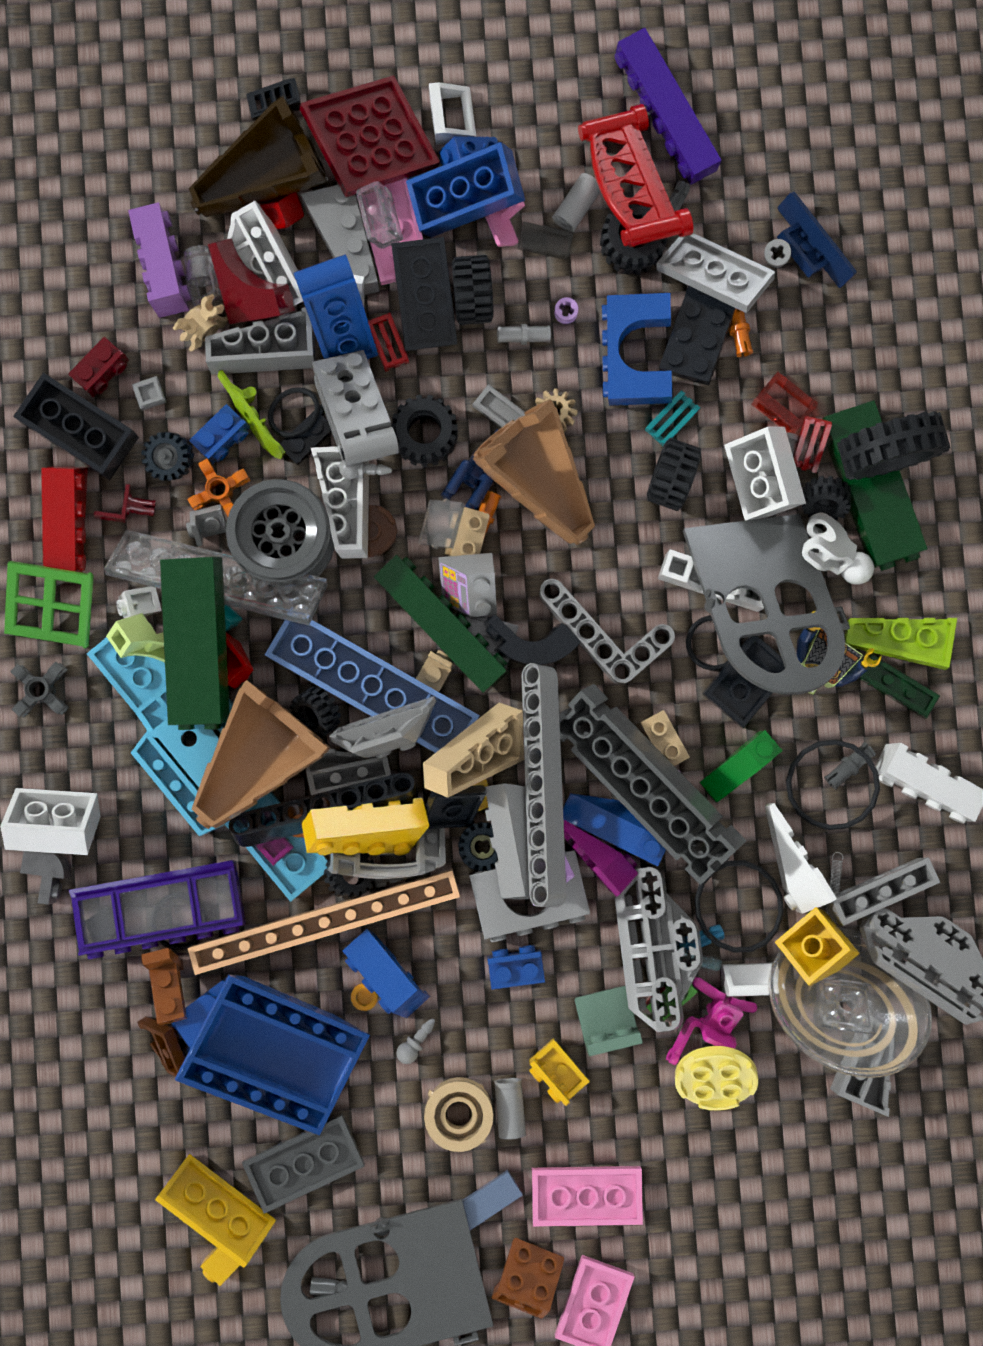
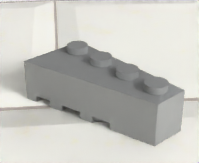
(342, 230)
(509, 828)

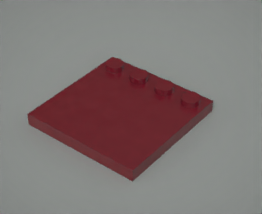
(369, 135)

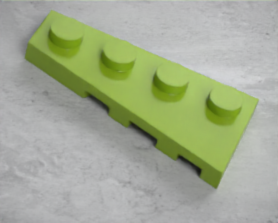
(913, 640)

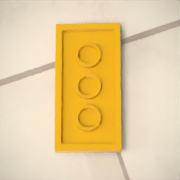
(216, 1210)

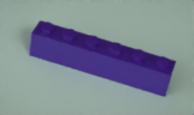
(667, 106)

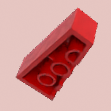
(64, 517)

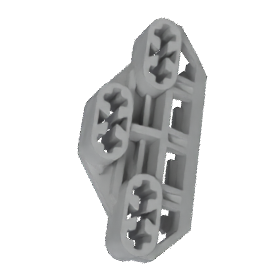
(661, 947)
(939, 952)

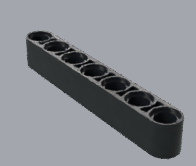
(284, 812)

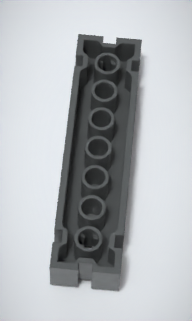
(647, 784)

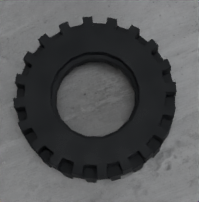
(893, 445)

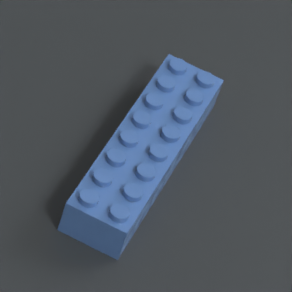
(364, 679)

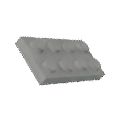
(716, 271)

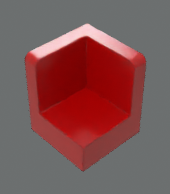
(283, 210)

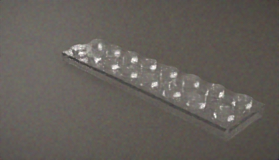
(139, 559)

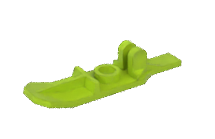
(241, 399)

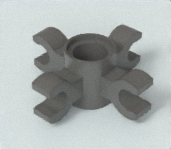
(53, 674)

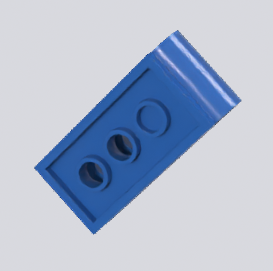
(335, 308)

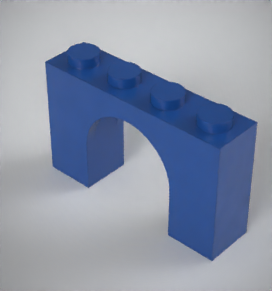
(623, 316)

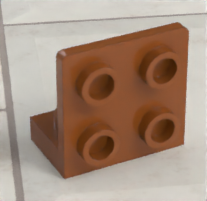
(529, 1278)

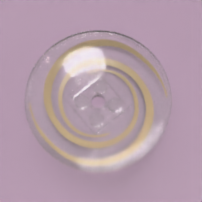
(874, 1039)

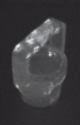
(200, 273)

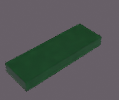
(900, 688)

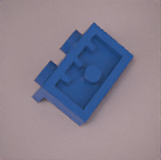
(220, 434)
(515, 967)

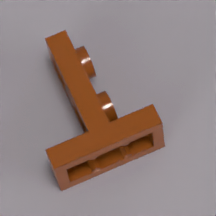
(166, 985)

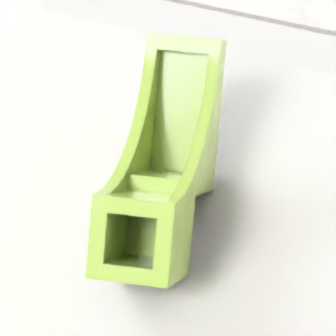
(136, 638)

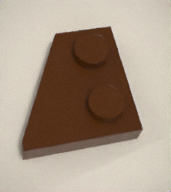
(165, 1044)

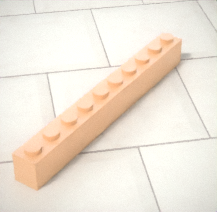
(323, 921)

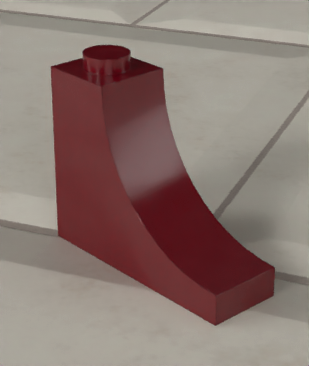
(243, 292)

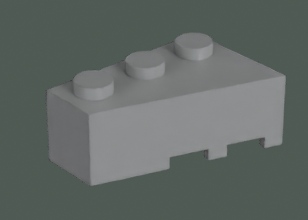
(864, 1091)

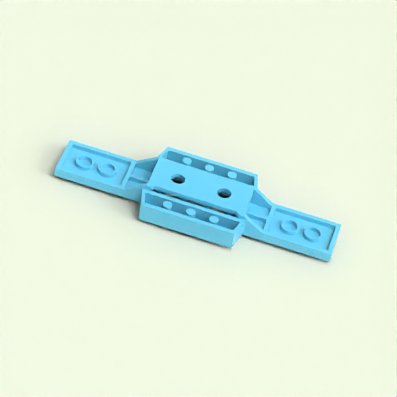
(143, 687)

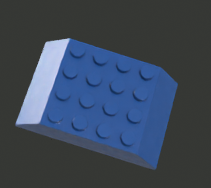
(273, 1054)

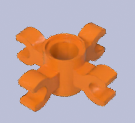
(201, 499)

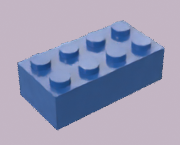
(465, 190)

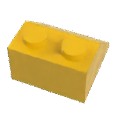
(816, 947)

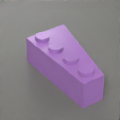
(158, 258)

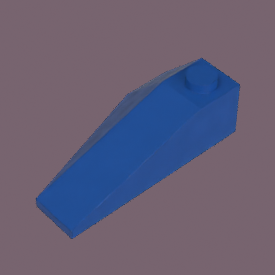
(614, 824)

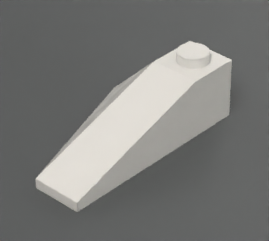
(801, 882)

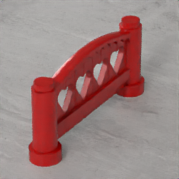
(626, 129)

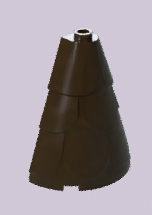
(260, 166)

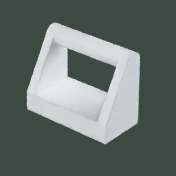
(443, 91)
(745, 979)

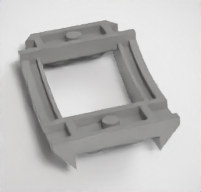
(429, 856)

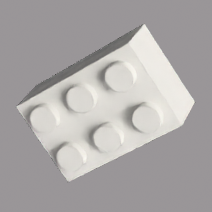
(765, 473)
(50, 821)

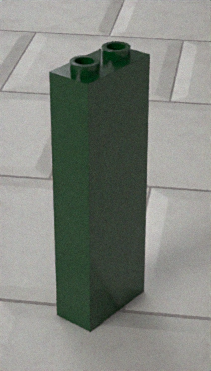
(878, 503)
(195, 642)

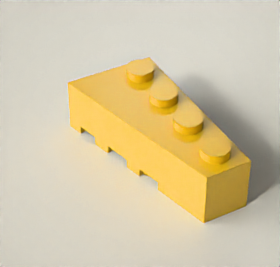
(365, 828)

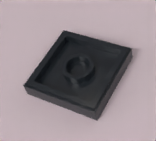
(455, 810)

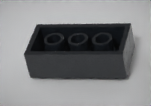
(76, 426)

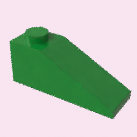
(741, 765)

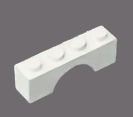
(680, 571)

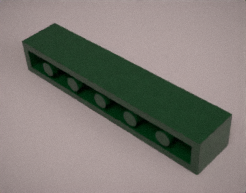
(441, 624)

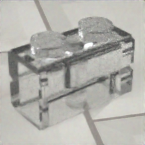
(379, 215)

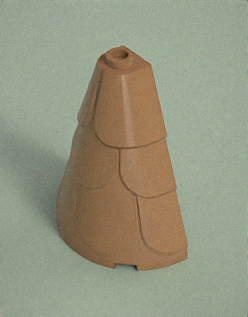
(539, 471)
(253, 757)

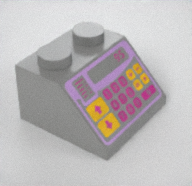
(469, 583)

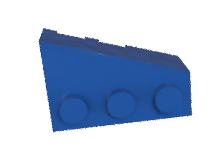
(384, 975)

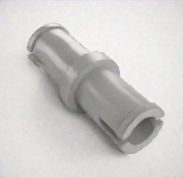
(524, 334)

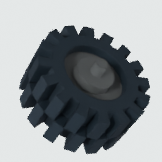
(167, 456)

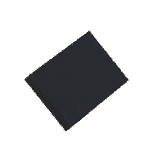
(734, 693)

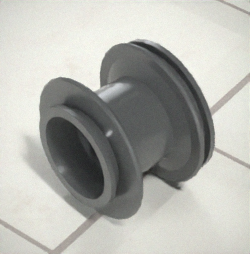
(256, 508)

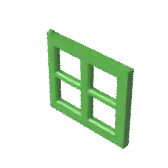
(48, 603)

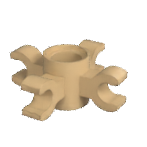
(201, 322)

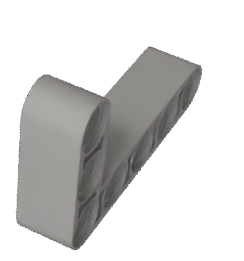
(600, 638)

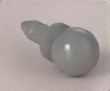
(360, 469)
(408, 1051)

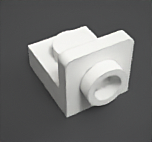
(139, 601)

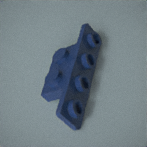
(811, 244)

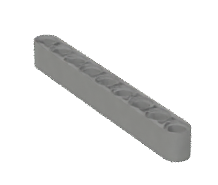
(543, 786)

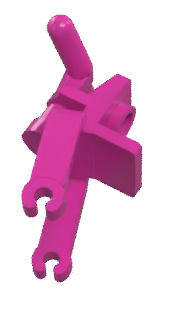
(717, 1025)

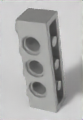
(882, 891)

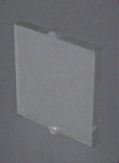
(441, 523)

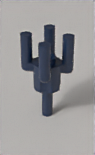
(473, 477)

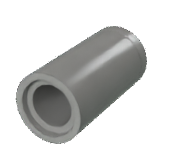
(577, 202)
(510, 1108)

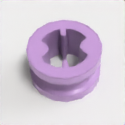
(573, 308)

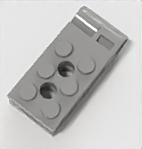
(354, 408)

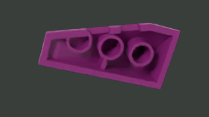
(606, 863)

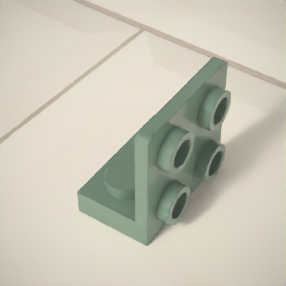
(607, 1021)

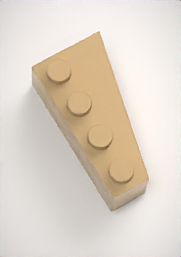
(477, 752)

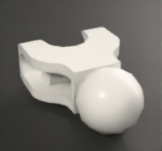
(836, 551)

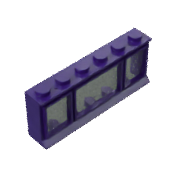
(157, 909)

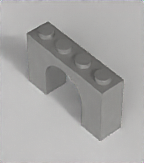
(499, 919)

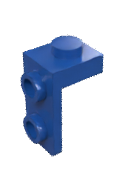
(462, 146)

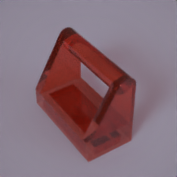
(777, 412)

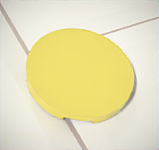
(716, 1077)

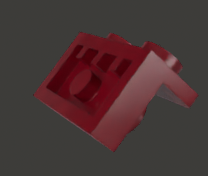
(99, 367)

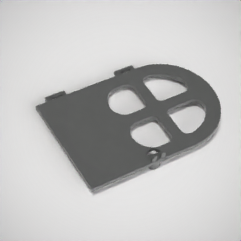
(758, 558)
(434, 1274)

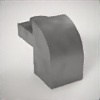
(51, 868)

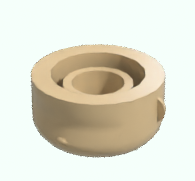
(458, 1137)

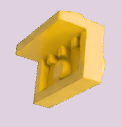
(558, 1072)

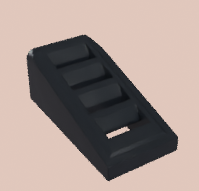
(279, 88)

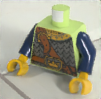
(813, 648)

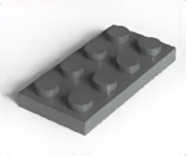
(303, 1164)

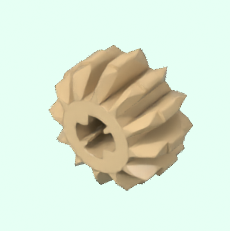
(565, 407)

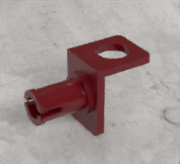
(130, 505)

